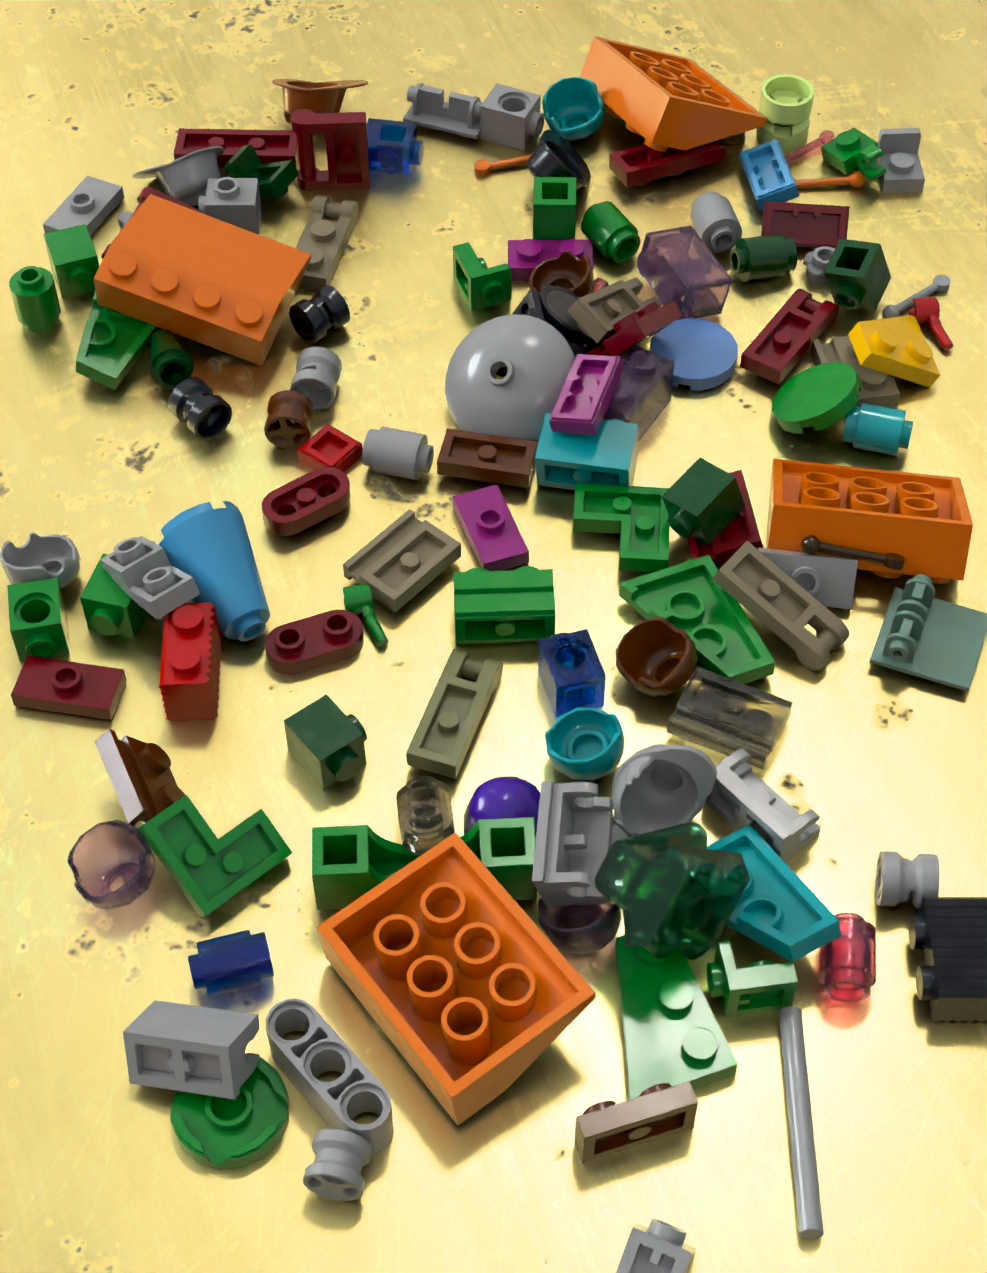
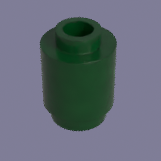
(763, 257)

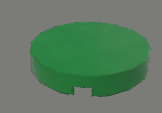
(817, 397)
(232, 1131)

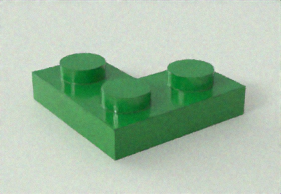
(634, 514)
(210, 867)

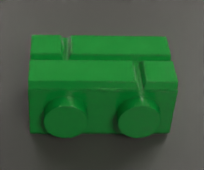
(504, 605)

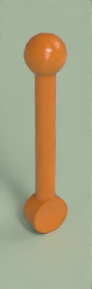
(483, 167)
(856, 180)

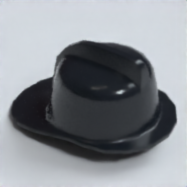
(558, 159)

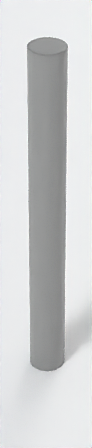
(800, 1124)

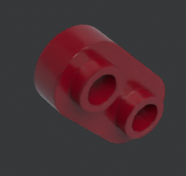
(303, 501)
(318, 640)

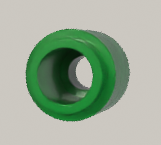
(610, 232)
(35, 298)

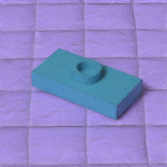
(768, 174)

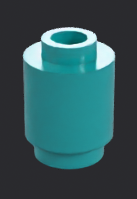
(877, 429)

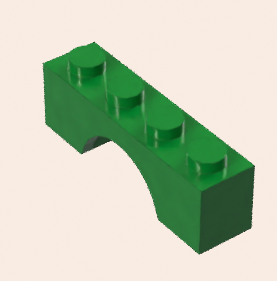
(356, 859)

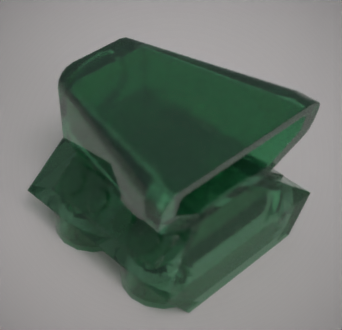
(672, 889)

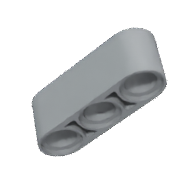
(325, 1051)

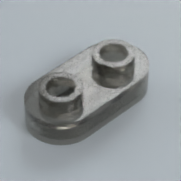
(424, 814)

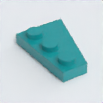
(776, 903)

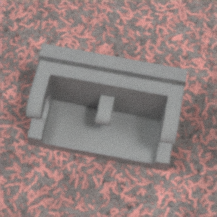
(747, 800)
(571, 843)
(191, 1049)

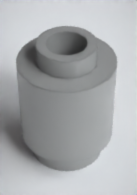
(715, 222)
(397, 453)

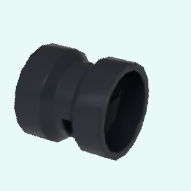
(321, 313)
(202, 410)

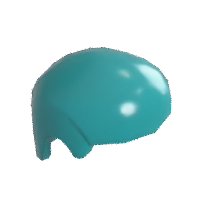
(573, 108)
(585, 743)

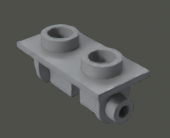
(429, 110)

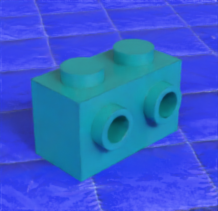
(587, 459)

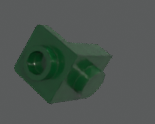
(272, 177)

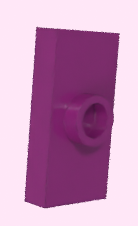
(586, 394)
(490, 529)

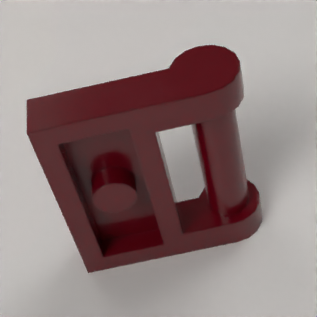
(345, 150)

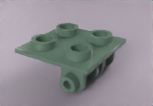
(930, 636)

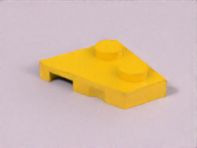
(895, 348)

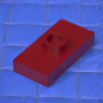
(806, 223)
(69, 687)

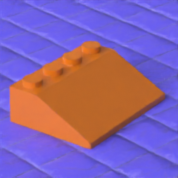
(666, 96)
(201, 278)
(873, 512)
(455, 975)

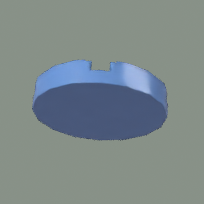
(700, 350)

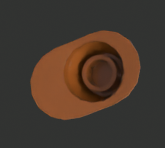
(315, 96)

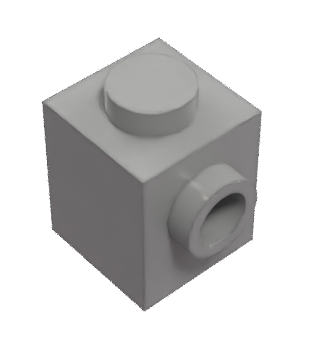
(233, 202)

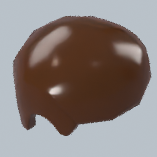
(566, 272)
(656, 657)

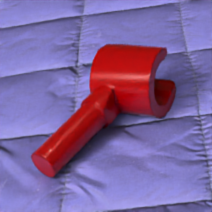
(928, 311)

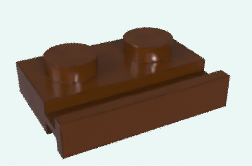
(138, 775)

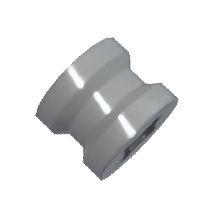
(338, 1164)

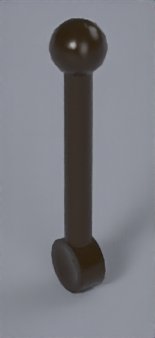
(812, 544)

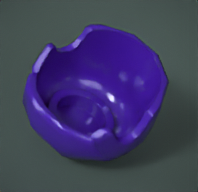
(502, 799)

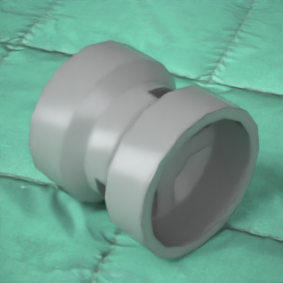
(317, 376)
(906, 879)

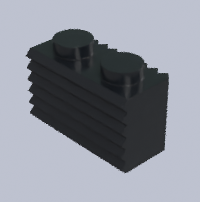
(953, 955)

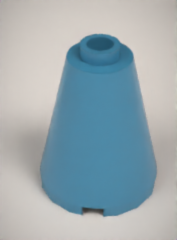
(219, 556)

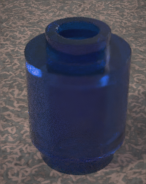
(231, 963)

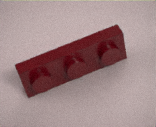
(269, 144)

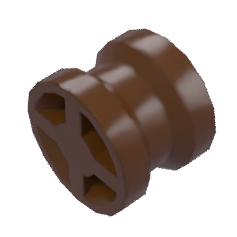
(288, 419)

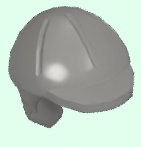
(660, 789)

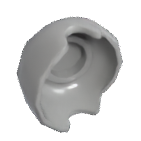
(41, 560)

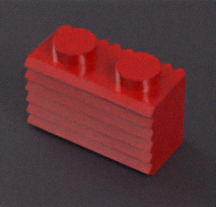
(190, 663)

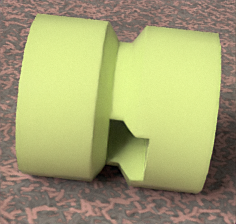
(787, 105)

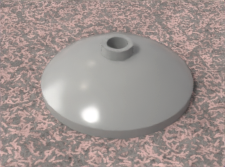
(515, 405)

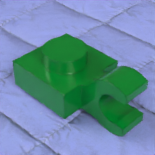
(854, 151)

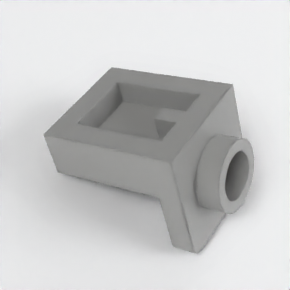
(900, 160)
(656, 1250)

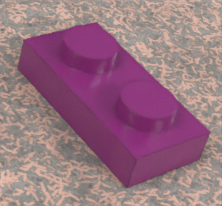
(527, 253)

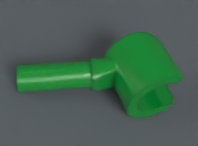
(359, 601)

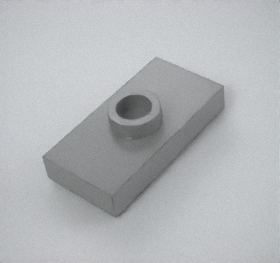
(87, 204)
(823, 576)

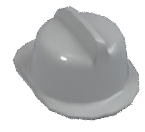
(188, 175)

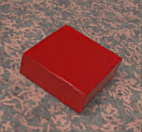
(330, 449)

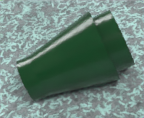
(169, 360)

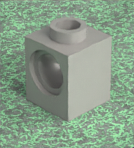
(511, 117)

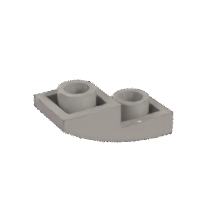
(147, 576)

